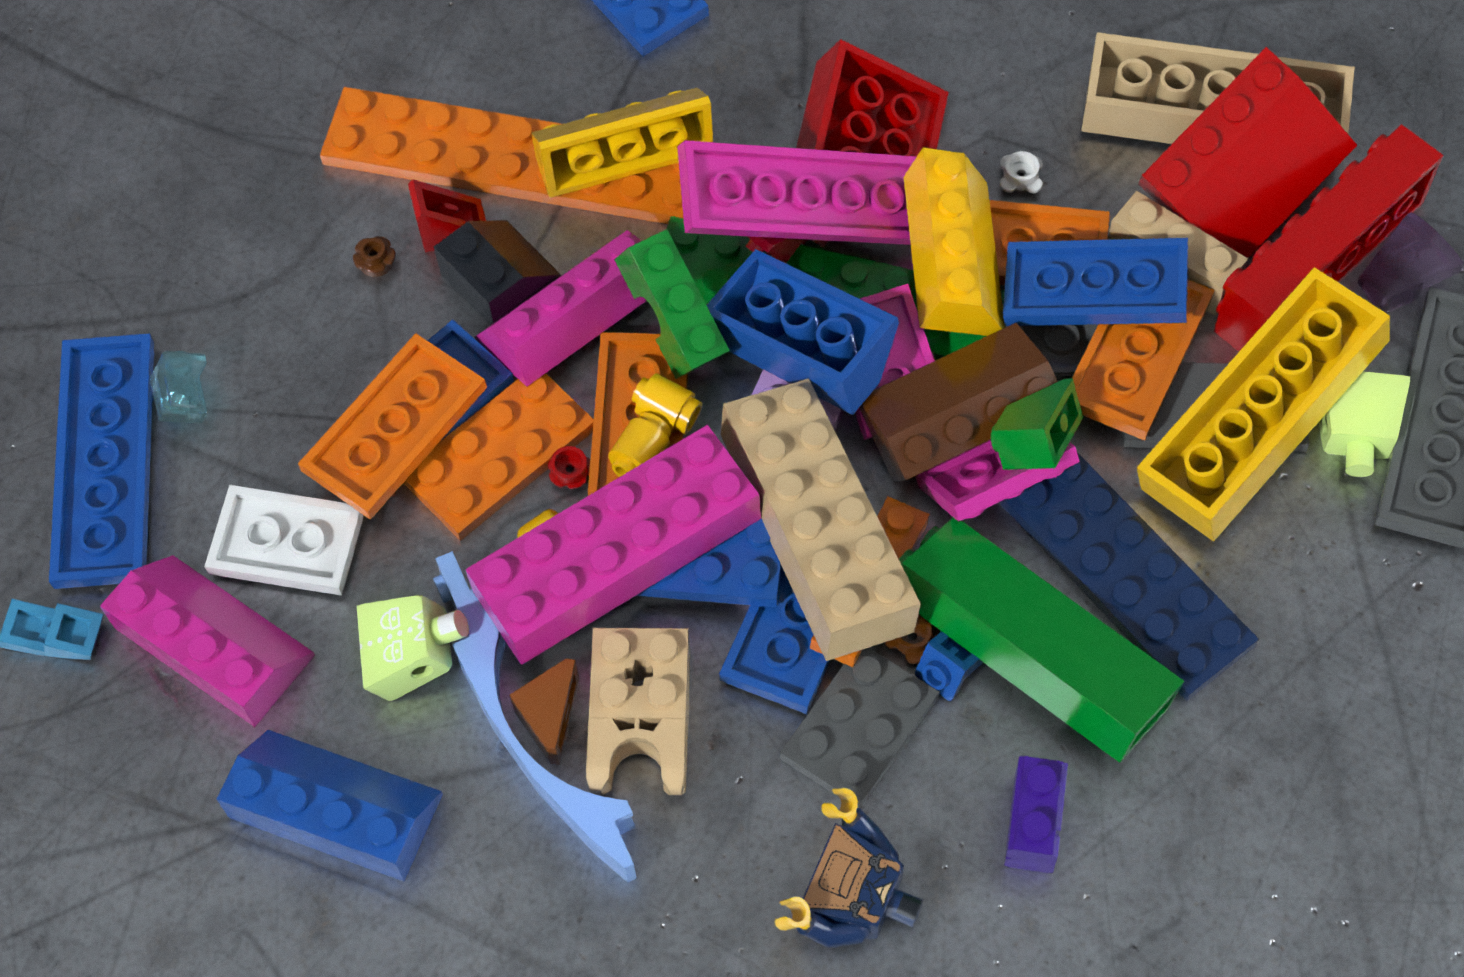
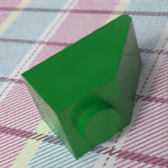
(1037, 427)

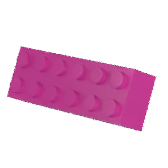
(614, 544)

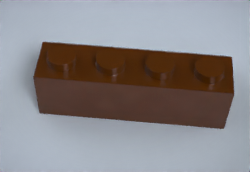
(953, 401)

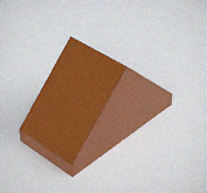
(546, 707)

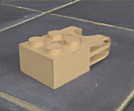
(638, 718)

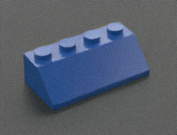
(804, 330)
(329, 803)

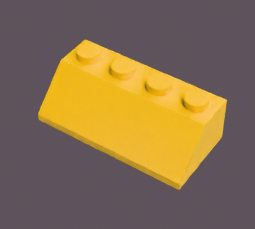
(621, 141)
(952, 245)

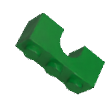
(660, 276)

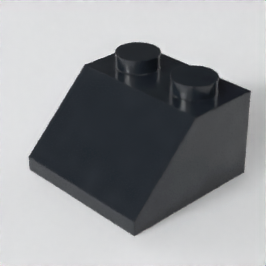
(493, 267)

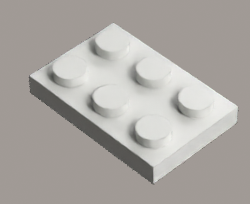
(284, 540)

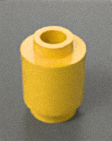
(668, 401)
(639, 442)

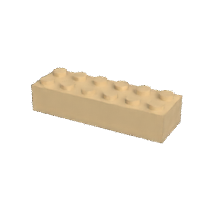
(1162, 87)
(820, 520)

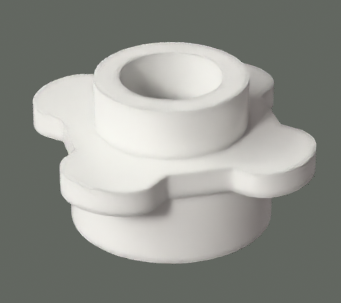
(1021, 163)

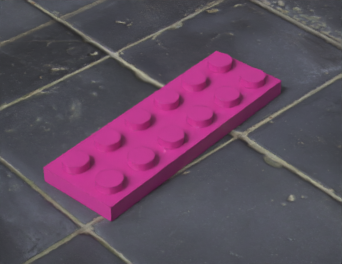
(793, 193)

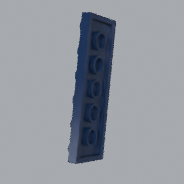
(1132, 575)

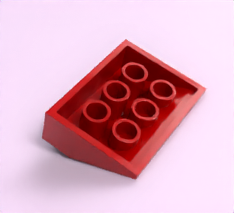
(869, 106)
(1249, 156)

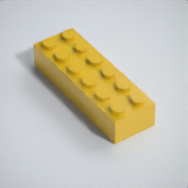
(1264, 403)

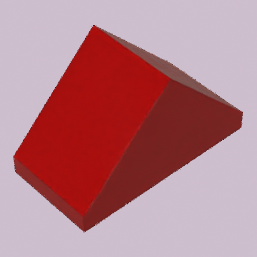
(441, 211)

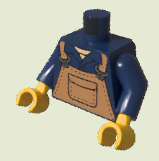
(852, 883)

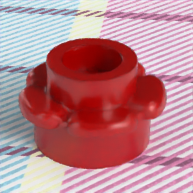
(566, 457)

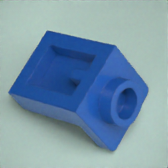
(946, 665)

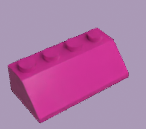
(563, 314)
(207, 636)

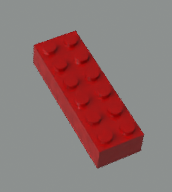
(1333, 234)

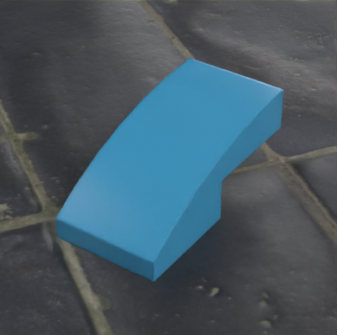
(49, 631)

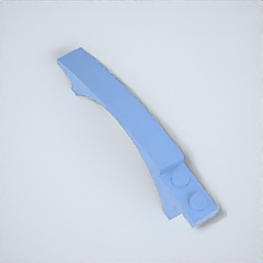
(592, 817)

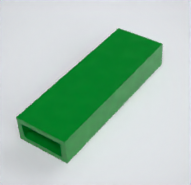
(1039, 638)

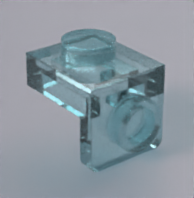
(178, 387)

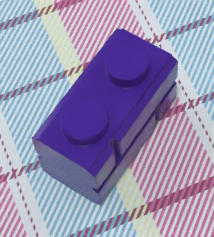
(1036, 814)

